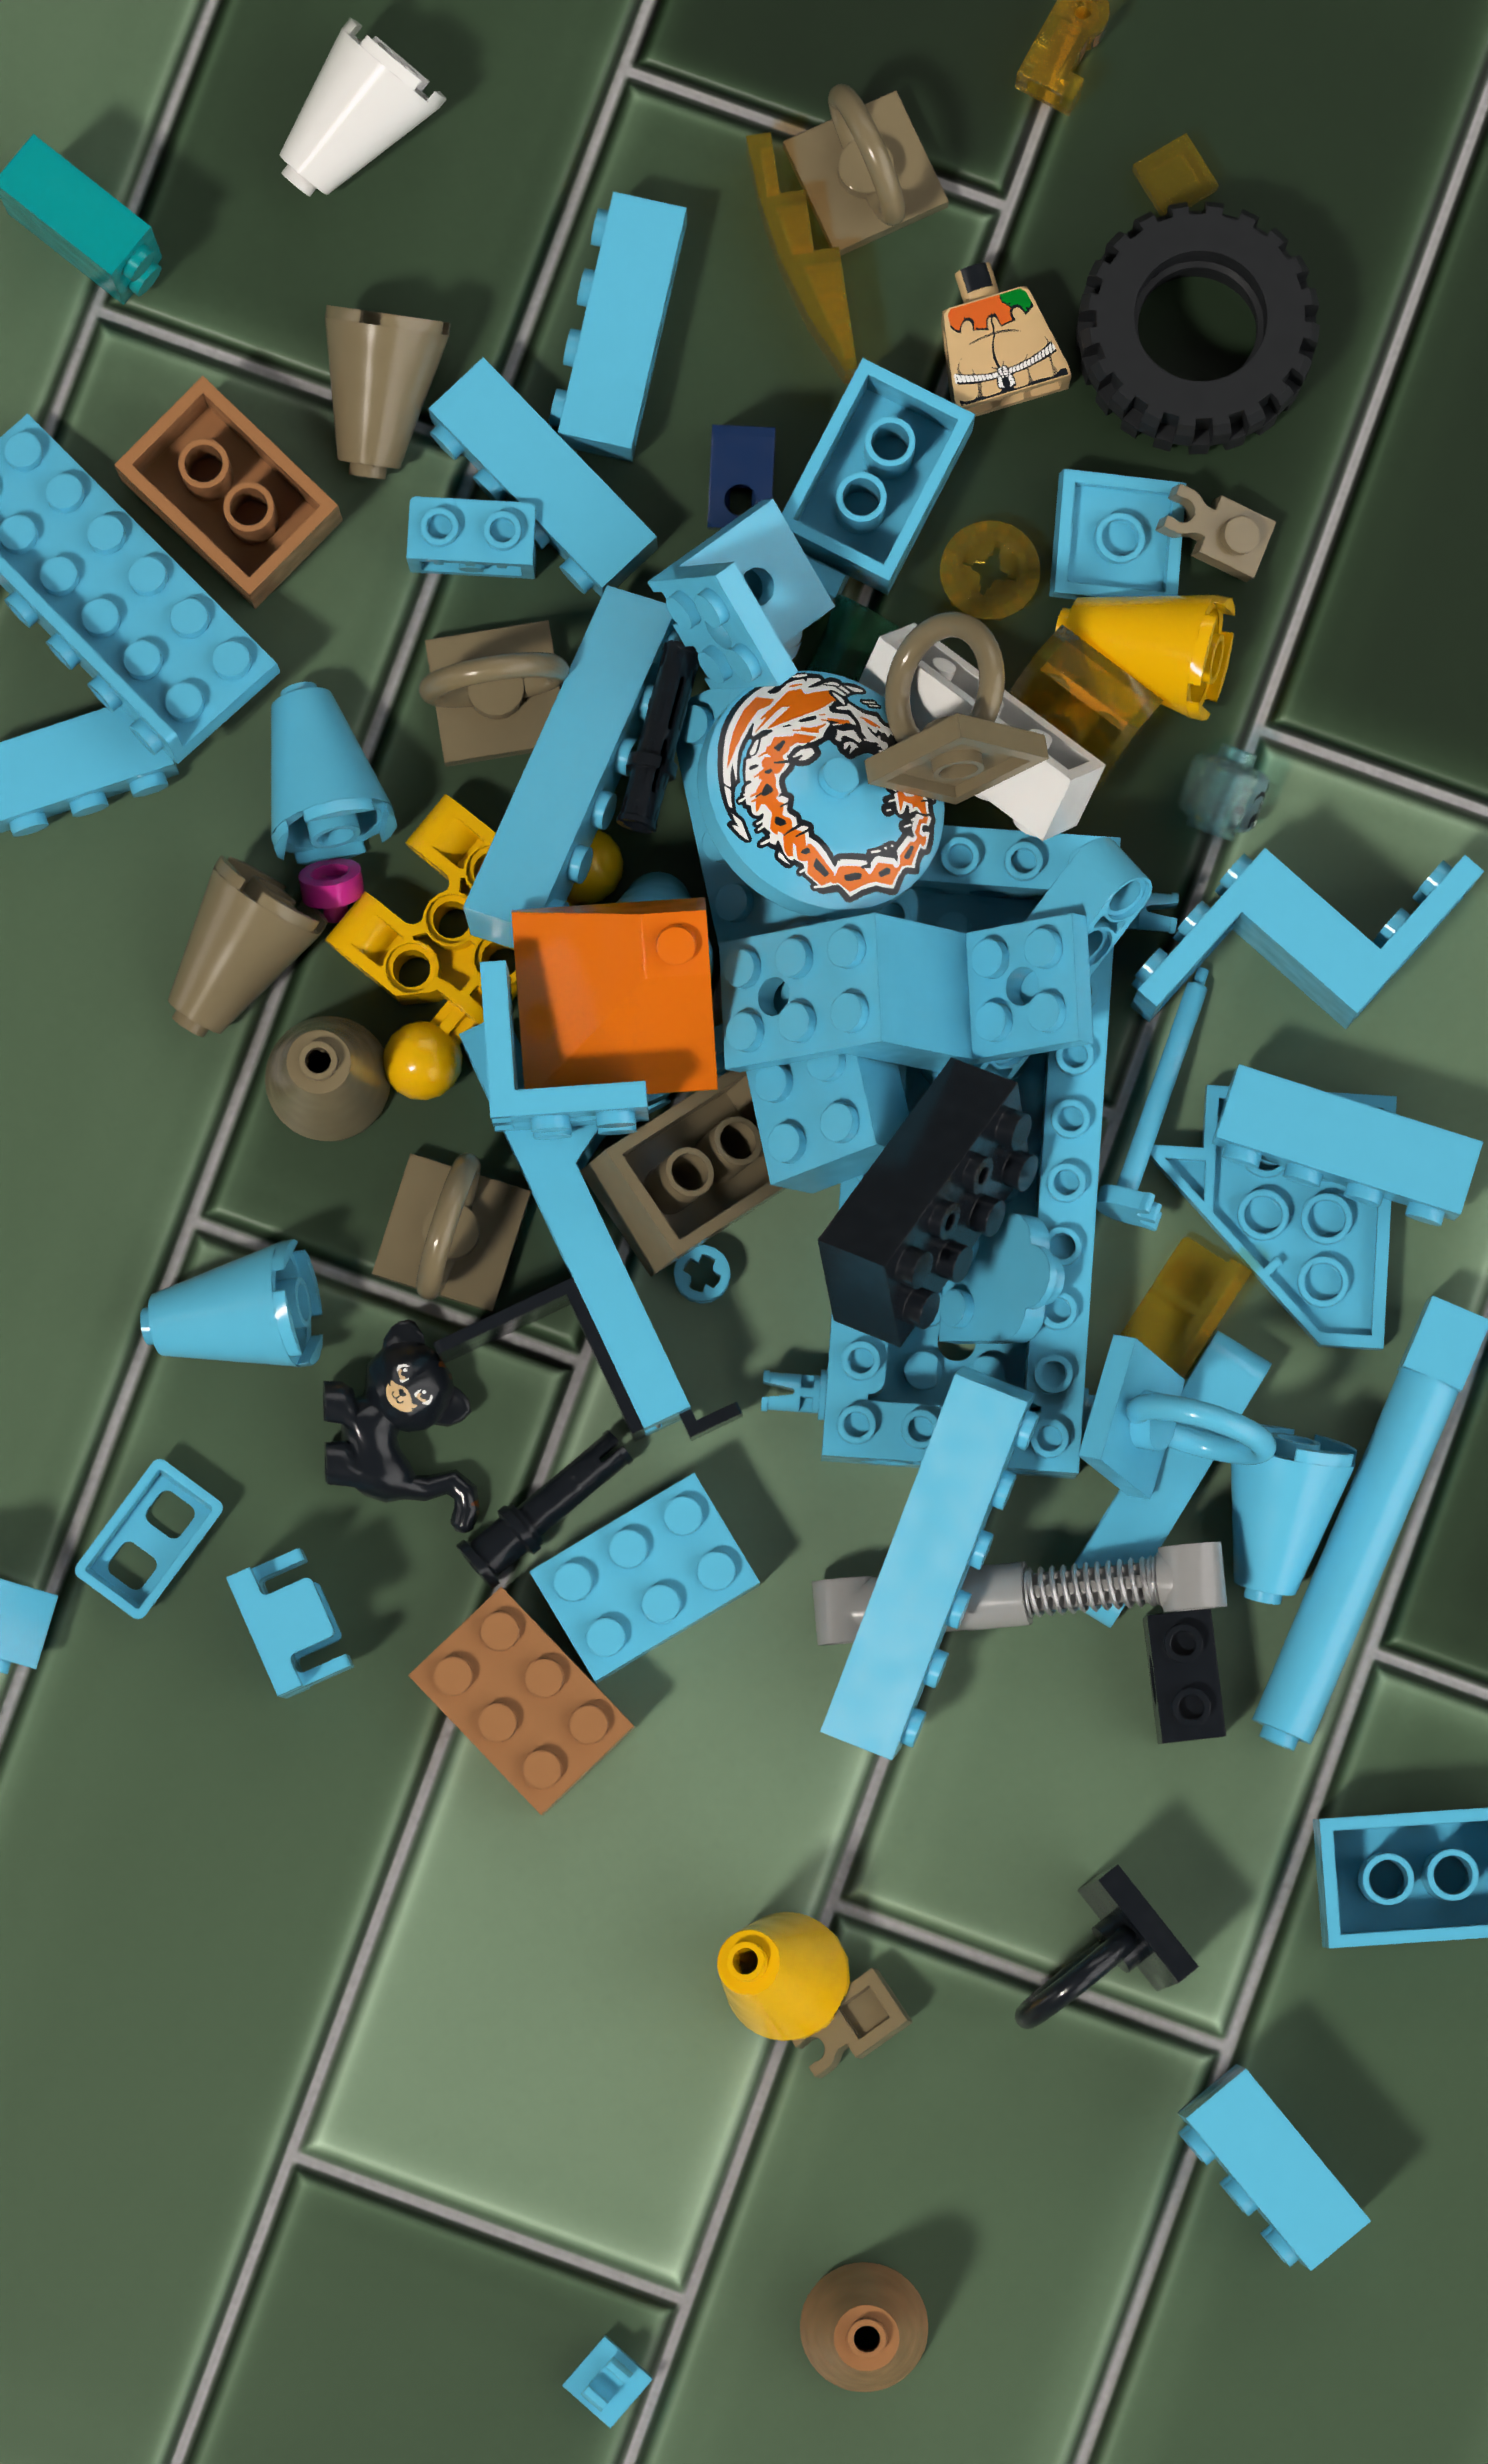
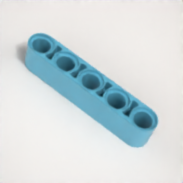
(1095, 884)
(1137, 1526)

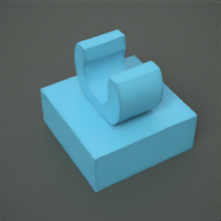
(607, 2381)

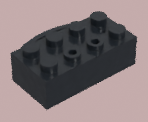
(927, 1203)

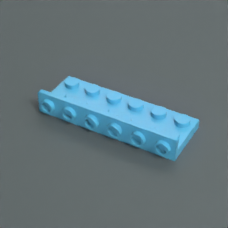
(117, 600)

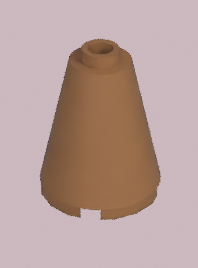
(857, 2298)

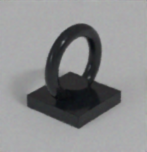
(1126, 1937)

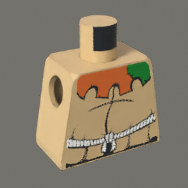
(998, 346)

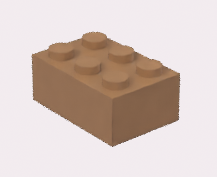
(228, 492)
(521, 1701)

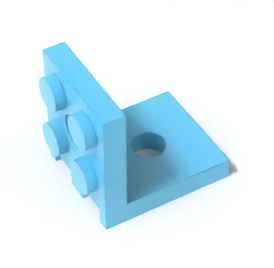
(717, 612)
(548, 1110)

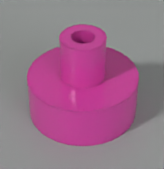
(331, 886)

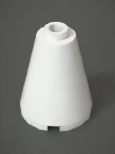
(354, 112)

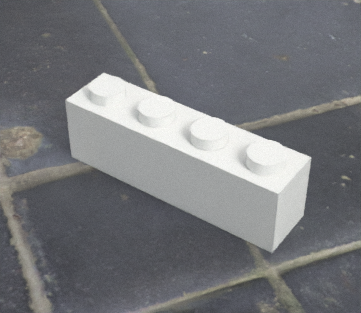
(1038, 800)

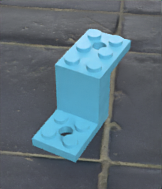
(1301, 936)
(905, 992)

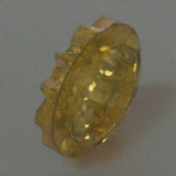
(975, 545)

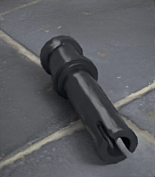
(521, 1528)

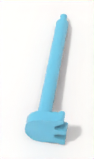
(1123, 1200)

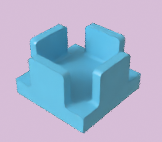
(288, 1623)

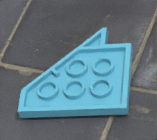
(1302, 1242)

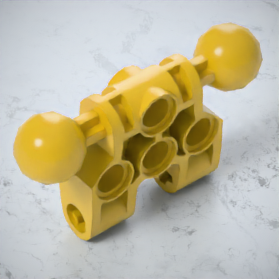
(424, 1055)

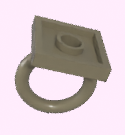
(864, 170)
(492, 690)
(958, 752)
(452, 1232)

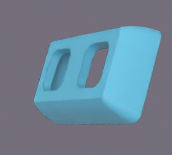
(131, 1525)

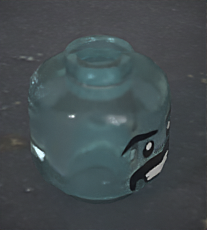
(1223, 792)

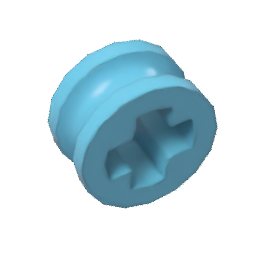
(720, 1269)

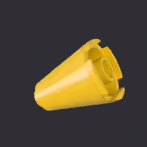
(1162, 642)
(784, 1975)

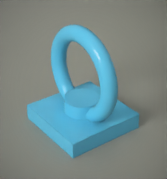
(1138, 1416)

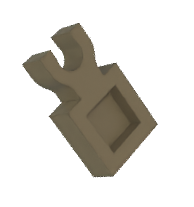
(1224, 533)
(862, 2022)

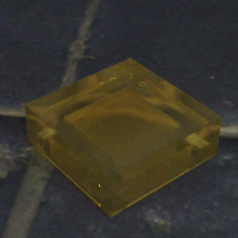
(1175, 175)

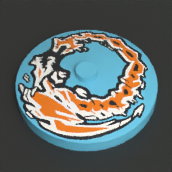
(794, 800)

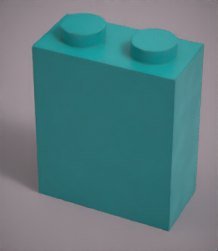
(80, 220)

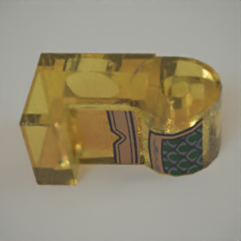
(1058, 49)

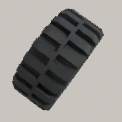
(1212, 248)

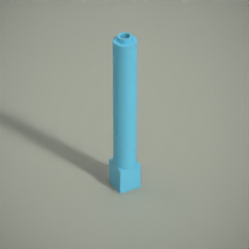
(1369, 1521)

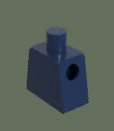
(738, 460)

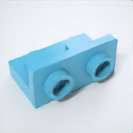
(471, 537)

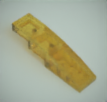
(810, 275)

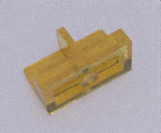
(1186, 1304)

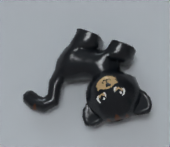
(404, 1392)

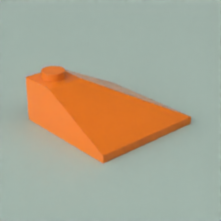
(616, 995)

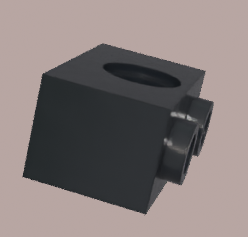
(1184, 1676)

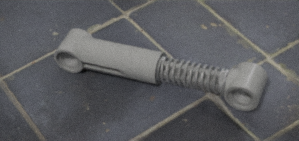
(1011, 1594)

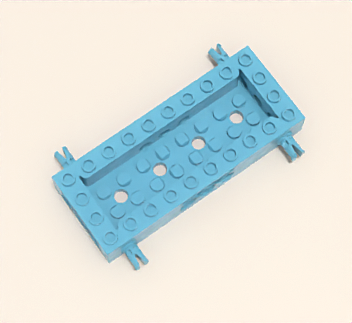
(887, 1398)

